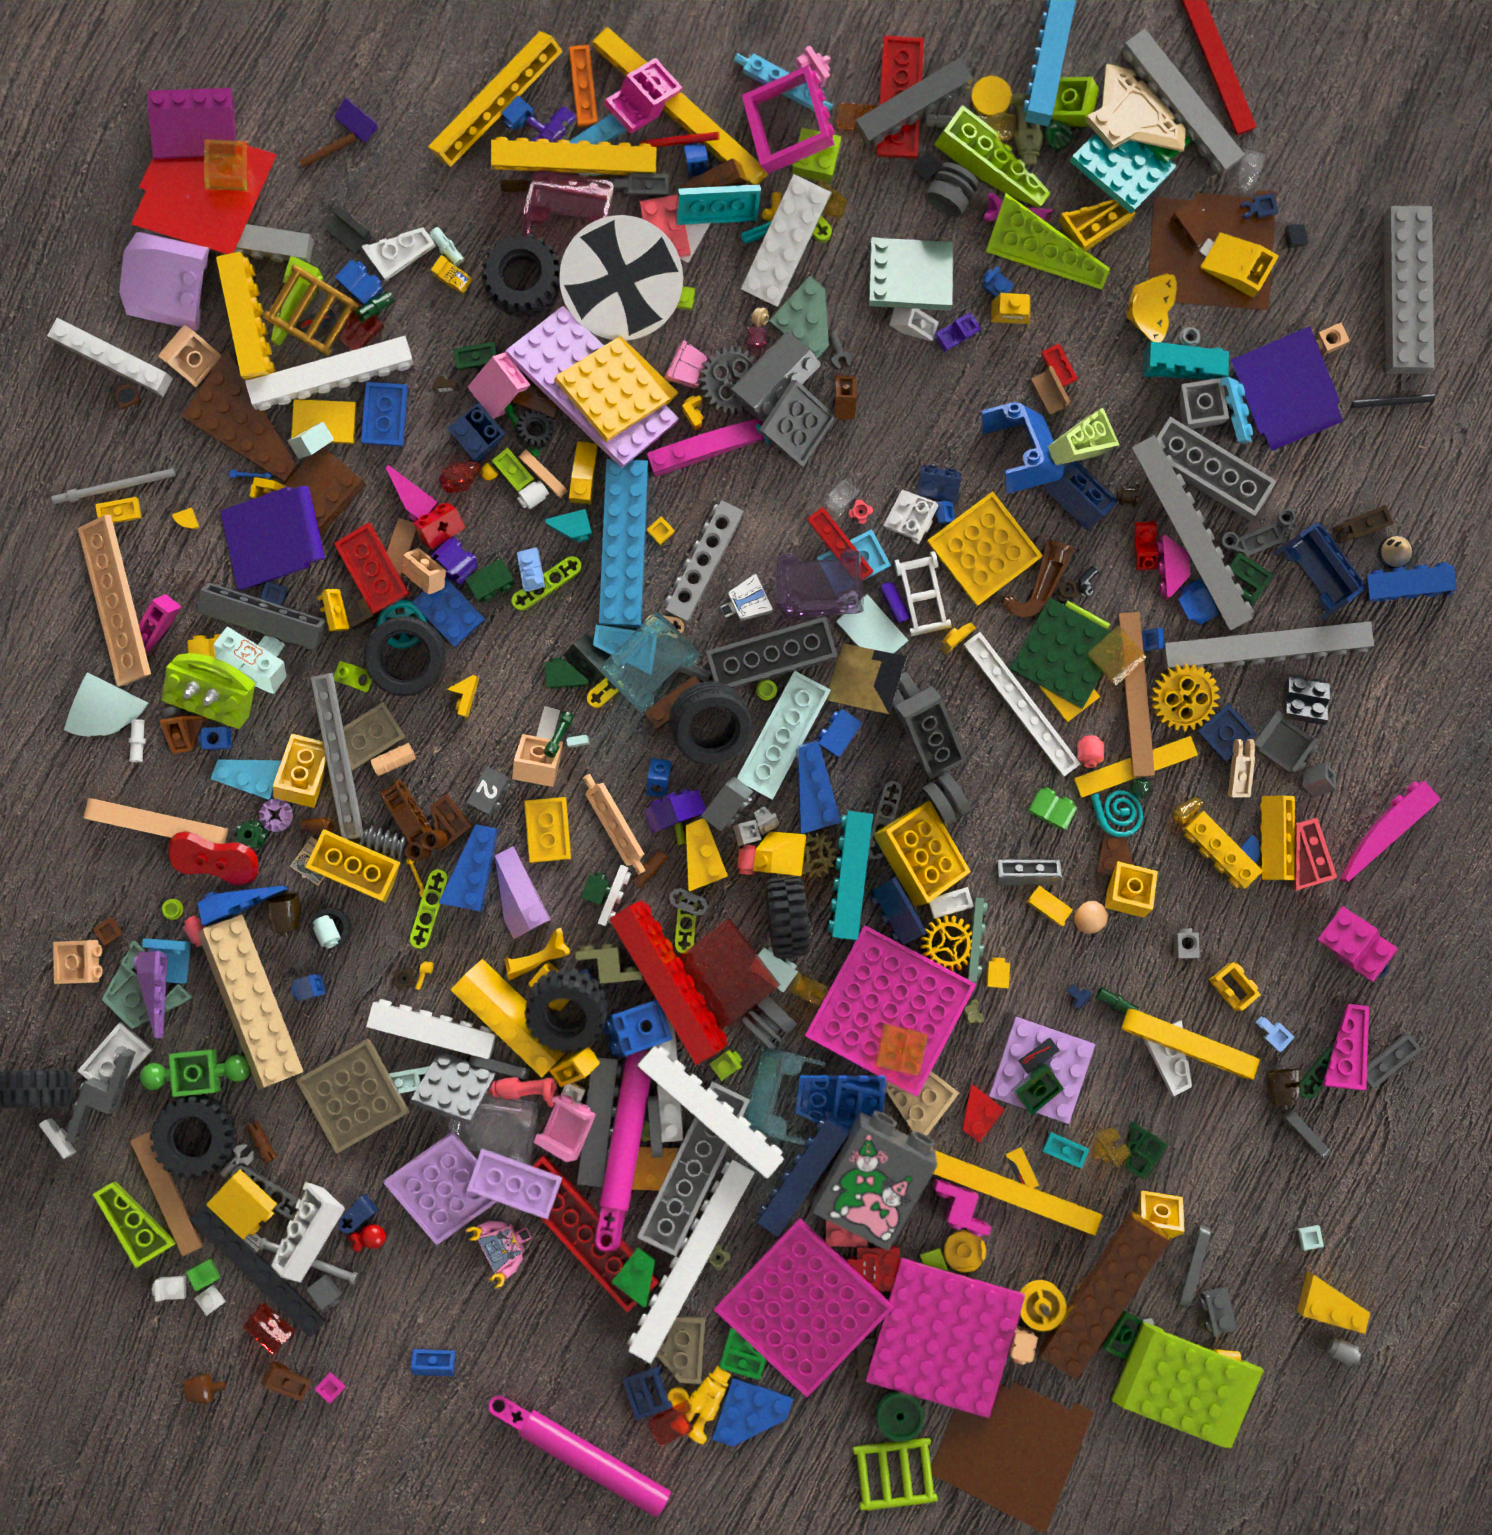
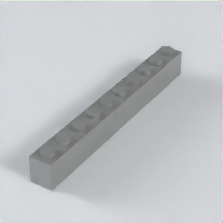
(1192, 532)
(1269, 645)

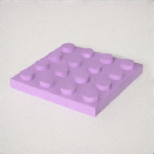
(1067, 1065)
(436, 1188)

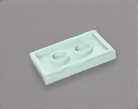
(872, 629)

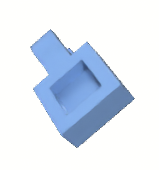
(1276, 1035)

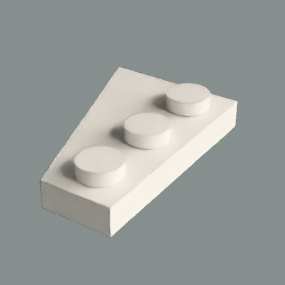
(398, 252)
(1171, 1066)

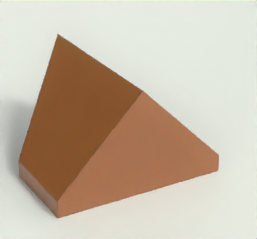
(182, 732)

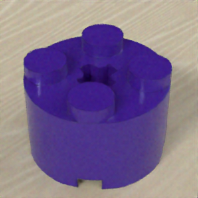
(455, 560)

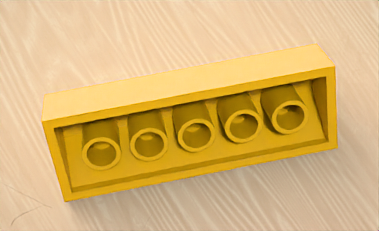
(504, 1013)

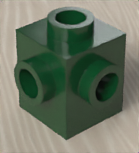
(258, 834)

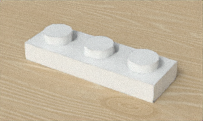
(615, 895)

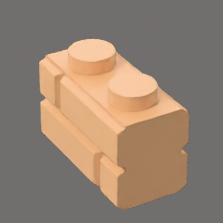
(423, 571)
(1022, 1345)

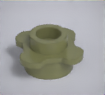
(718, 1263)

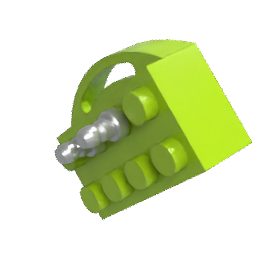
(209, 688)

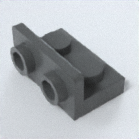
(1218, 1311)

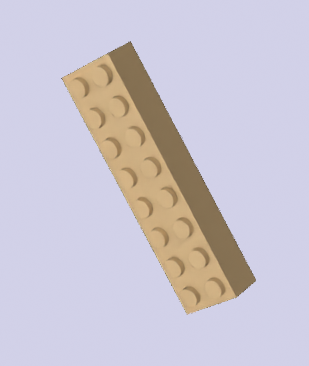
(250, 1002)

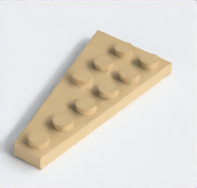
(926, 1109)

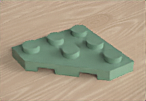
(805, 317)

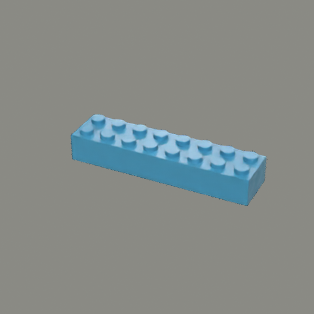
(623, 544)

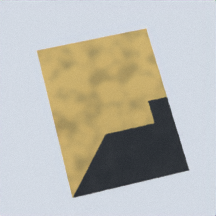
(866, 678)

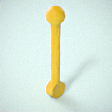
(409, 862)

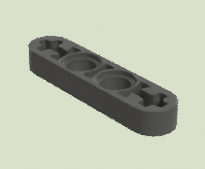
(880, 818)
(270, 1188)
(1193, 1266)

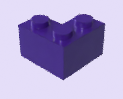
(674, 809)

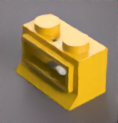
(1228, 994)

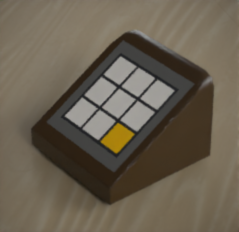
(444, 385)

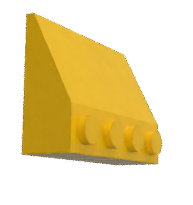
(922, 854)

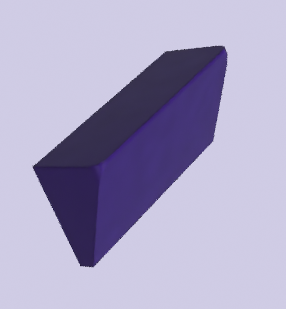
(355, 120)
(894, 602)

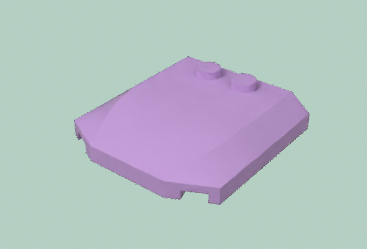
(163, 280)

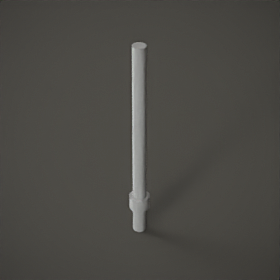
(75, 495)

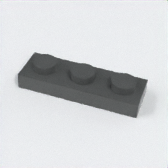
(1391, 1059)

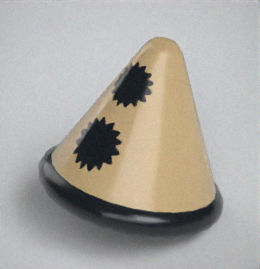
(1396, 551)

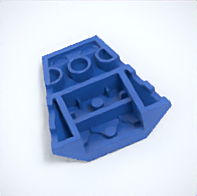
(840, 1097)

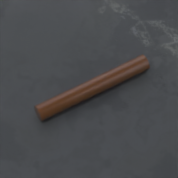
(327, 150)

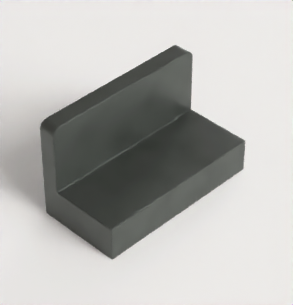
(348, 230)
(586, 658)

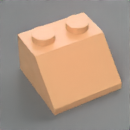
(190, 355)
(532, 764)

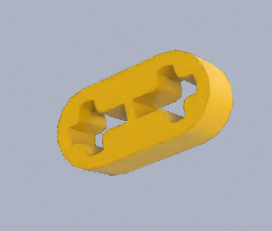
(605, 697)

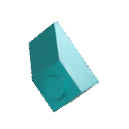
(572, 525)

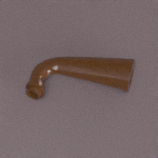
(1052, 567)

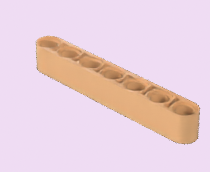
(150, 821)

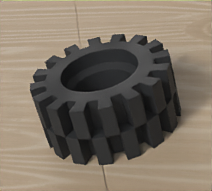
(529, 440)

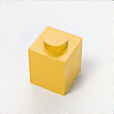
(997, 973)

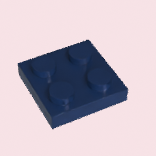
(1224, 730)

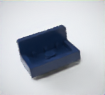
(939, 483)

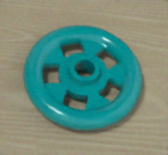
(390, 612)

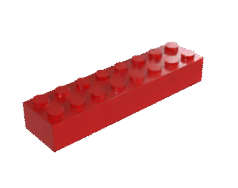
(669, 982)
(577, 1225)

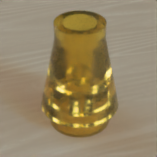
(1187, 810)

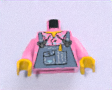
(501, 1246)

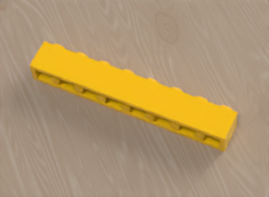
(495, 98)
(572, 157)

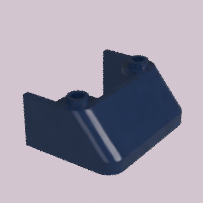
(1325, 567)

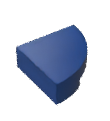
(1252, 848)

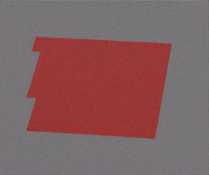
(209, 215)

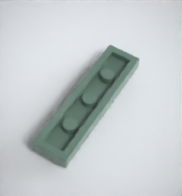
(978, 930)

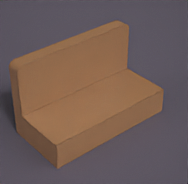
(1050, 391)

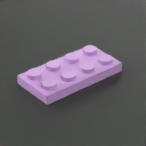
(514, 1183)

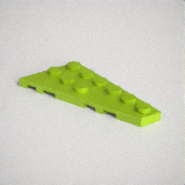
(1033, 242)

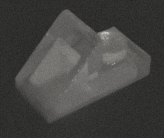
(841, 497)

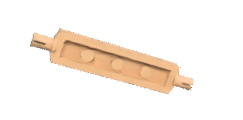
(614, 824)

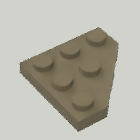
(684, 1349)

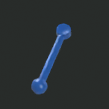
(234, 474)

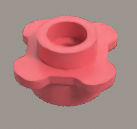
(859, 505)

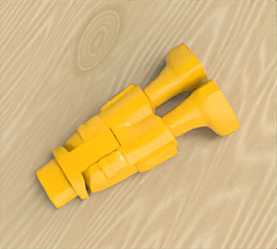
(706, 1402)

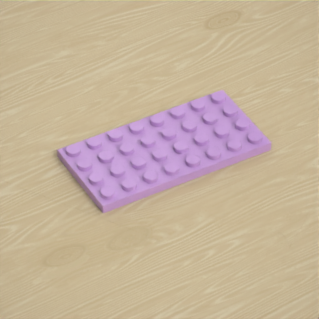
(559, 345)

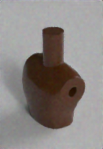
(201, 1388)

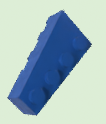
(1411, 582)

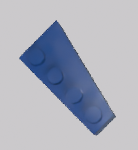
(815, 792)
(471, 875)

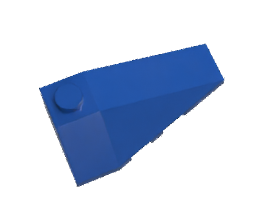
(225, 905)

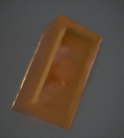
(850, 112)

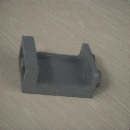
(1284, 743)

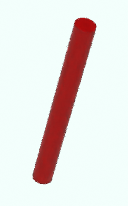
(686, 139)

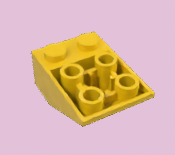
(1239, 263)

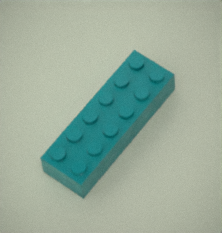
(851, 875)

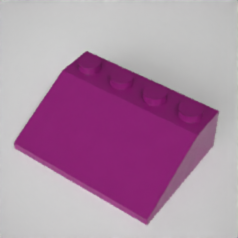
(187, 117)

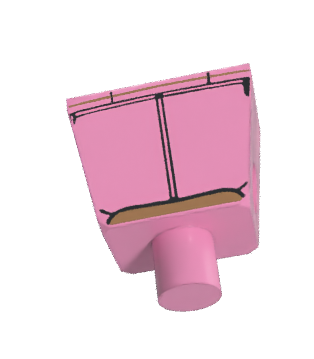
(686, 366)

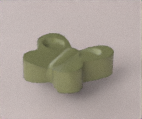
(971, 1013)

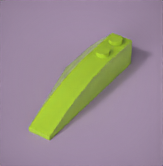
(980, 152)

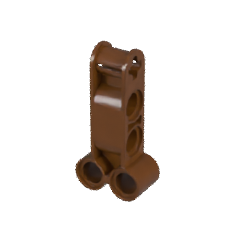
(412, 822)

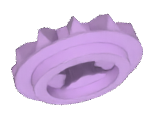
(285, 814)

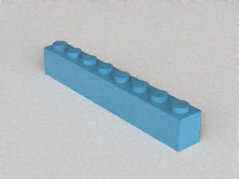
(1049, 61)

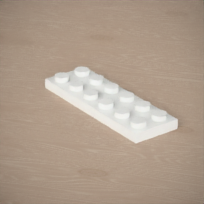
(786, 240)

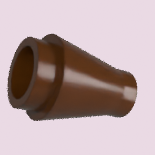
(316, 825)

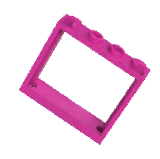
(802, 149)

